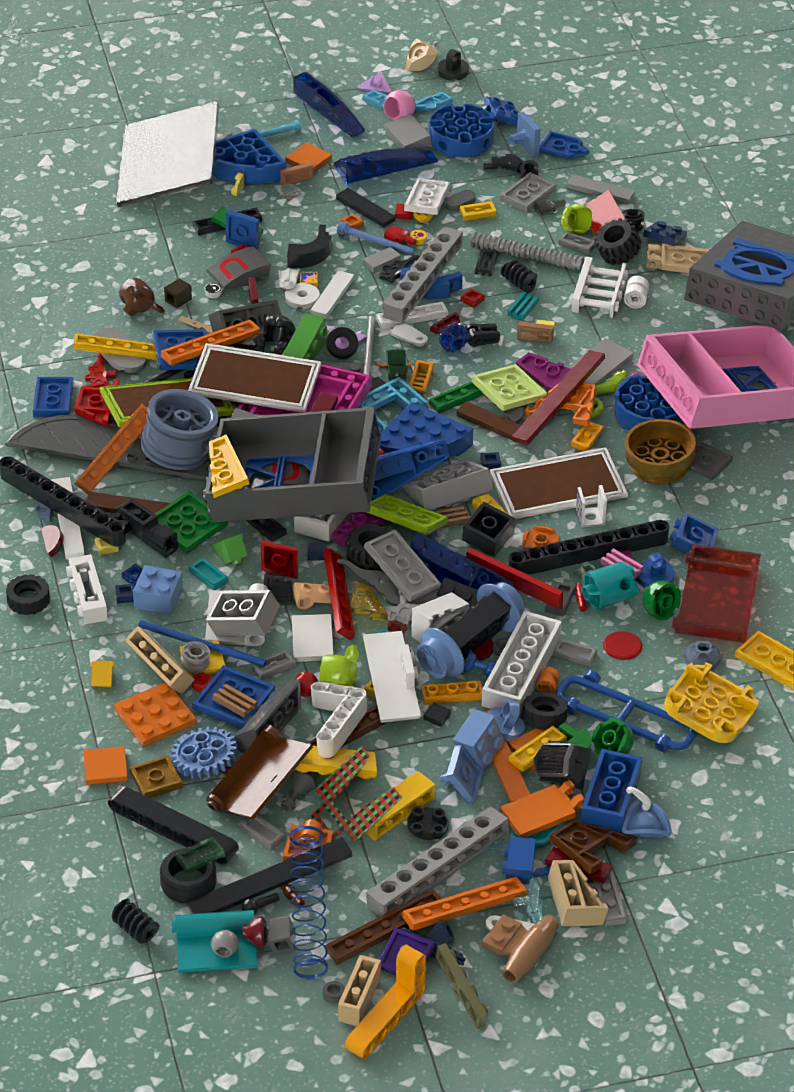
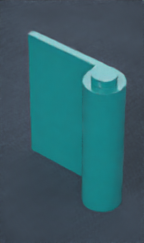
(195, 936)

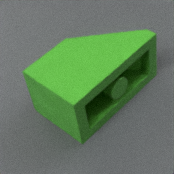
(230, 549)

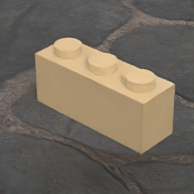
(359, 990)

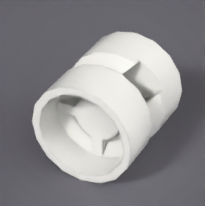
(636, 292)

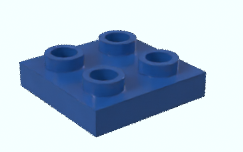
(501, 110)

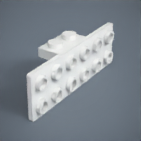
(392, 676)

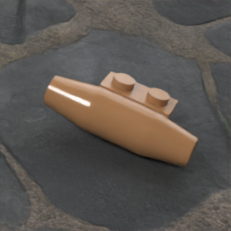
(522, 946)

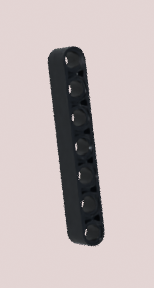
(168, 822)

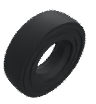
(342, 353)

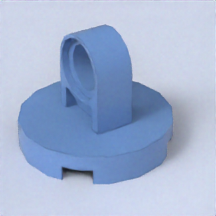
(508, 720)

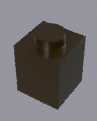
(178, 293)

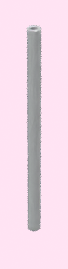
(369, 345)

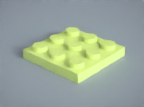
(508, 387)

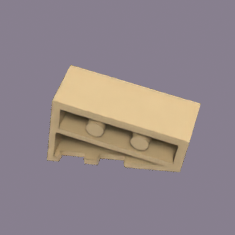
(573, 896)

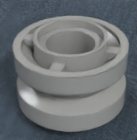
(195, 656)

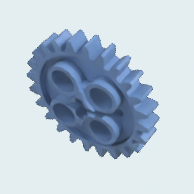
(204, 752)

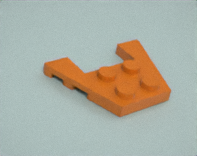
(580, 402)

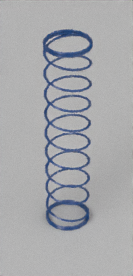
(313, 844)

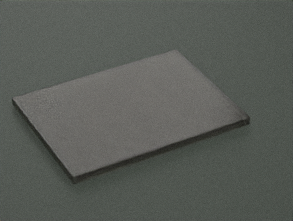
(168, 154)

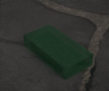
(200, 854)

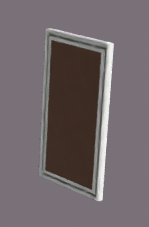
(255, 377)
(553, 483)

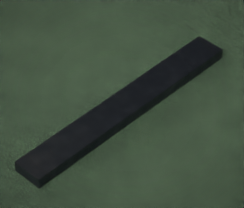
(269, 878)

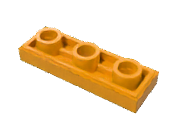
(451, 692)

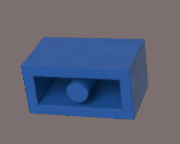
(520, 859)

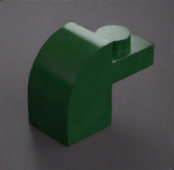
(396, 363)

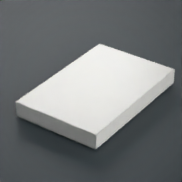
(311, 637)

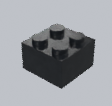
(488, 529)

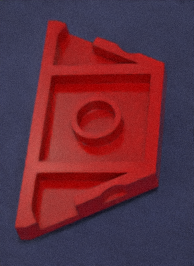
(92, 405)

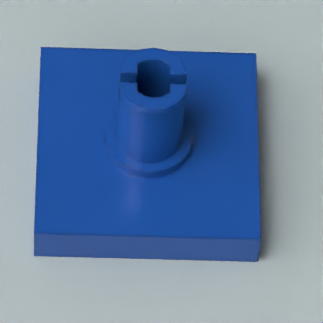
(242, 229)

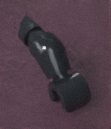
(513, 163)

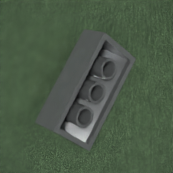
(276, 712)

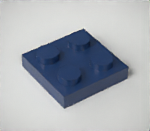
(664, 233)

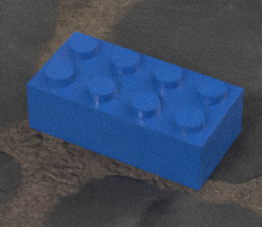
(607, 795)

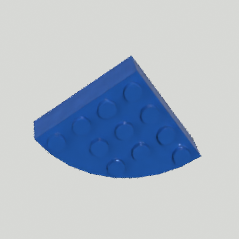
(248, 155)
(420, 425)

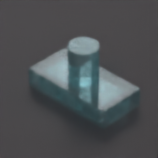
(531, 903)

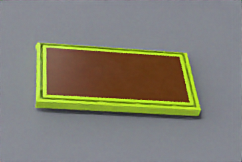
(125, 399)

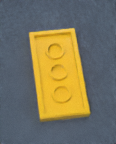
(769, 657)

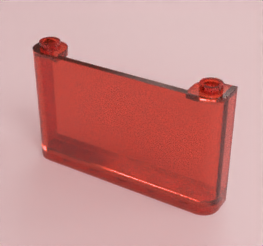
(718, 593)

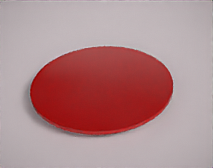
(622, 645)

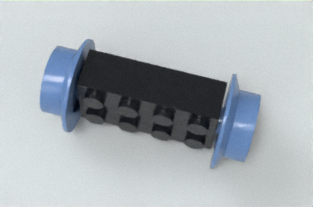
(446, 649)

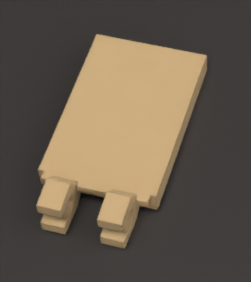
(672, 257)

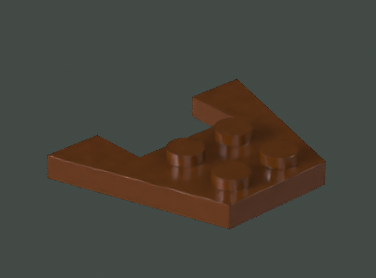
(581, 839)

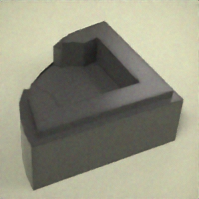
(515, 414)

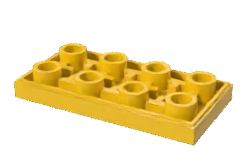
(324, 766)

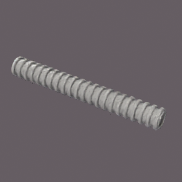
(523, 250)

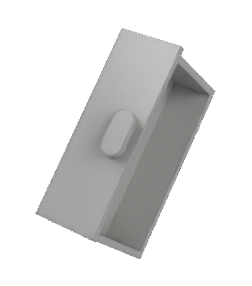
(408, 133)

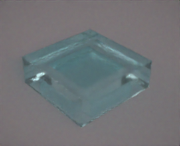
(498, 846)

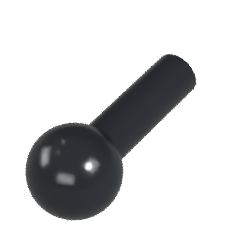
(251, 904)

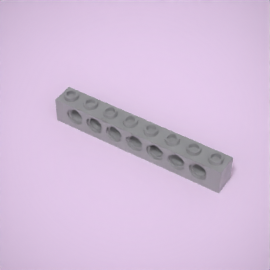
(422, 274)
(437, 862)

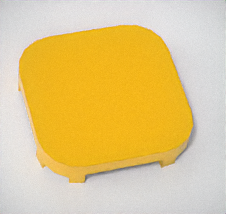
(710, 703)

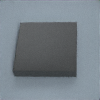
(709, 461)

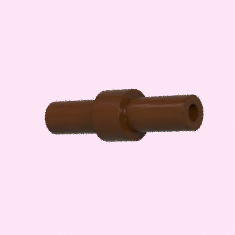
(290, 894)

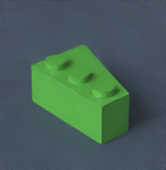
(307, 338)

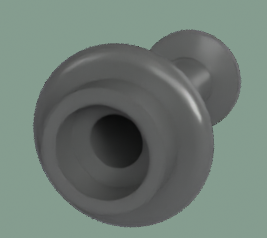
(301, 784)

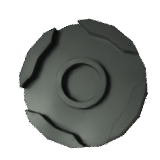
(453, 66)

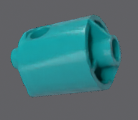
(609, 585)

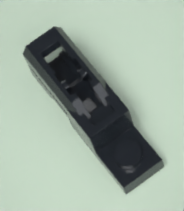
(146, 527)

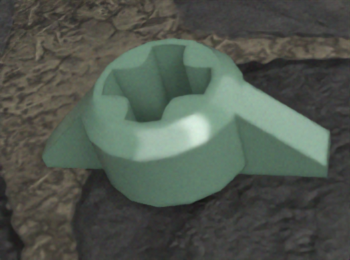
(580, 571)

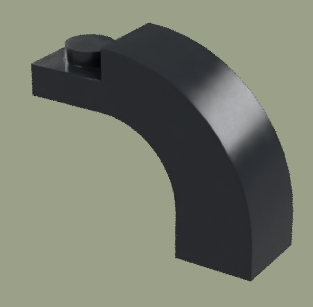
(311, 253)

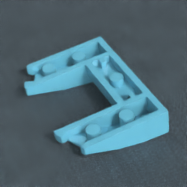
(395, 391)

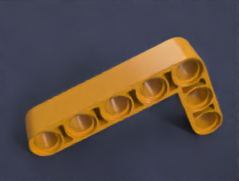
(393, 1005)

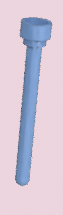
(345, 229)

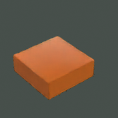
(354, 221)

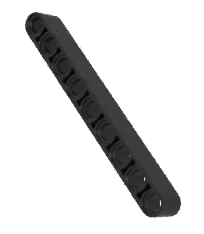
(62, 501)
(589, 547)

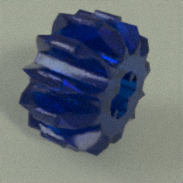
(453, 337)

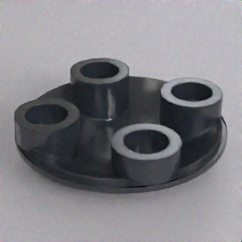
(427, 823)

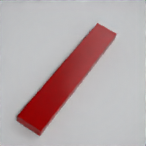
(523, 582)
(339, 594)

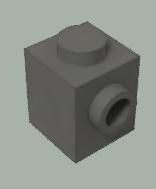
(280, 934)

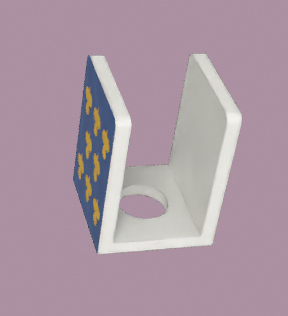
(599, 511)

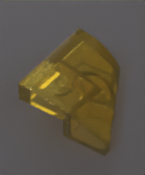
(366, 602)

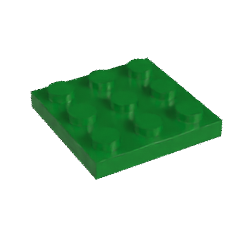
(189, 520)

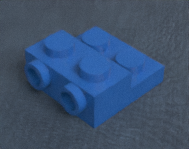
(692, 531)

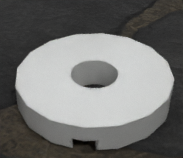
(310, 294)

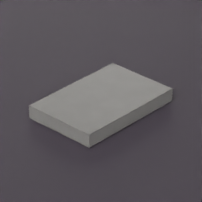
(527, 191)

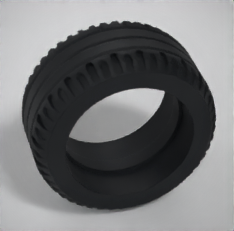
(182, 890)

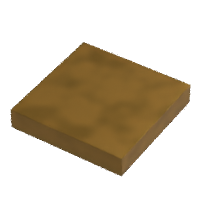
(156, 777)

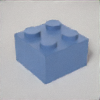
(157, 589)
(480, 737)

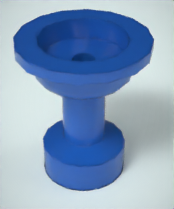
(471, 662)

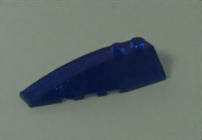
(381, 162)

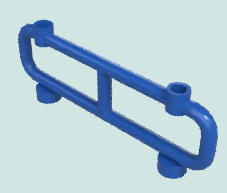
(591, 680)

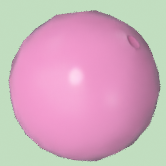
(399, 104)

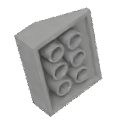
(449, 485)

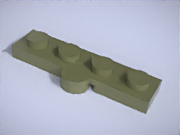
(462, 989)

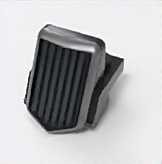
(562, 762)

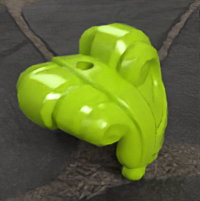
(576, 218)

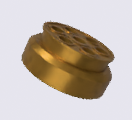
(660, 450)

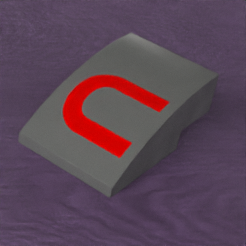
(238, 267)
(294, 475)

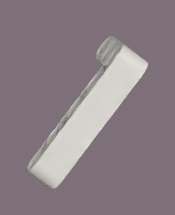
(348, 707)

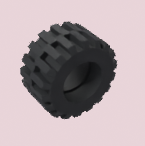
(618, 241)
(355, 546)

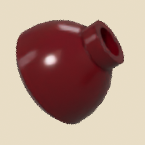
(256, 931)

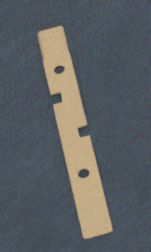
(200, 325)

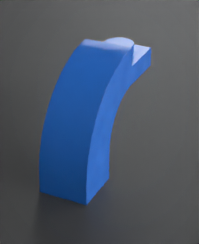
(442, 286)

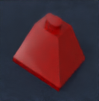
(279, 559)

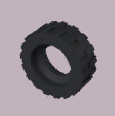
(28, 605)
(544, 701)

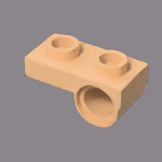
(306, 594)

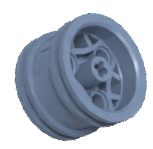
(179, 429)

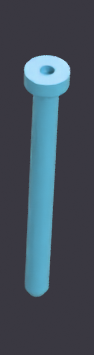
(295, 126)

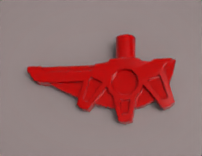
(98, 372)

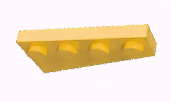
(225, 467)

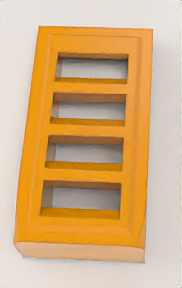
(424, 367)

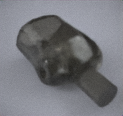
(547, 206)

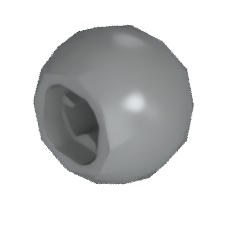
(224, 943)

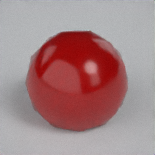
(306, 680)

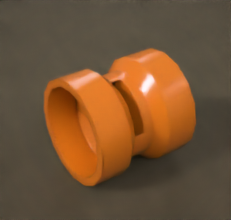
(548, 680)

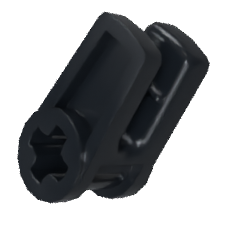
(483, 334)

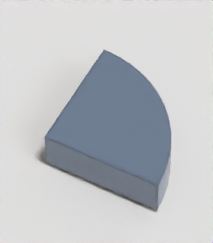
(43, 511)

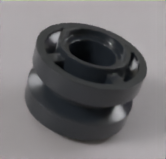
(636, 217)

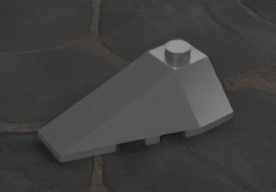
(253, 312)

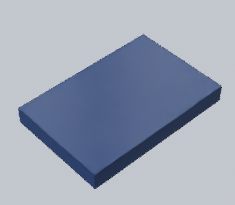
(52, 396)

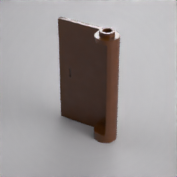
(257, 774)

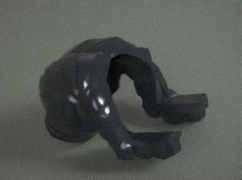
(276, 329)

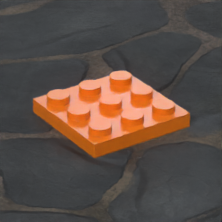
(155, 714)

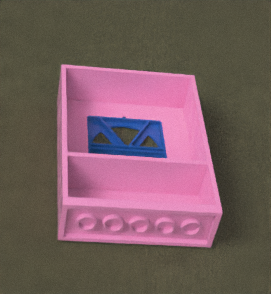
(701, 368)

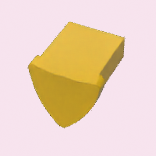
(102, 673)

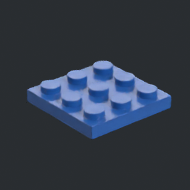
(168, 338)
(248, 685)

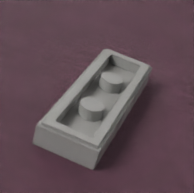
(609, 894)

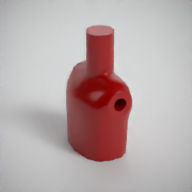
(399, 235)

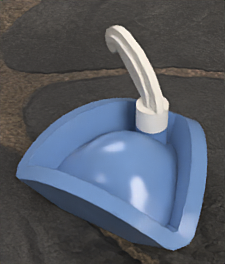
(645, 818)

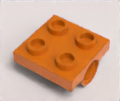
(306, 833)

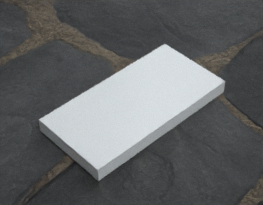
(427, 196)

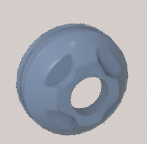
(699, 657)

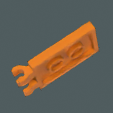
(543, 809)

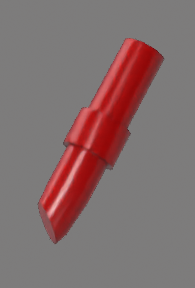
(579, 597)

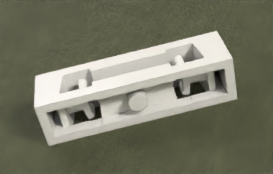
(78, 570)

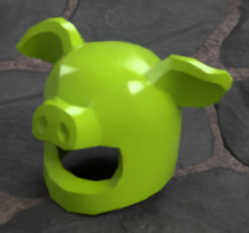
(340, 668)

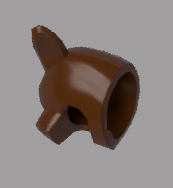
(138, 297)

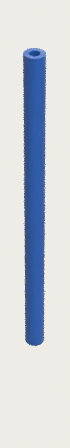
(212, 646)

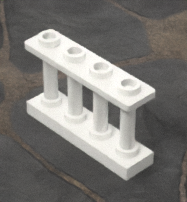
(586, 279)

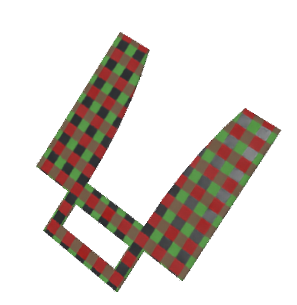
(368, 815)

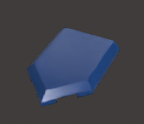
(563, 145)

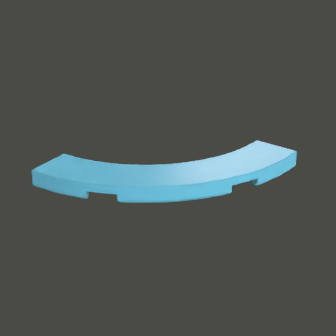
(426, 104)

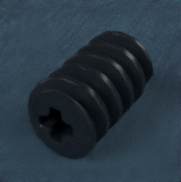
(519, 275)
(134, 921)

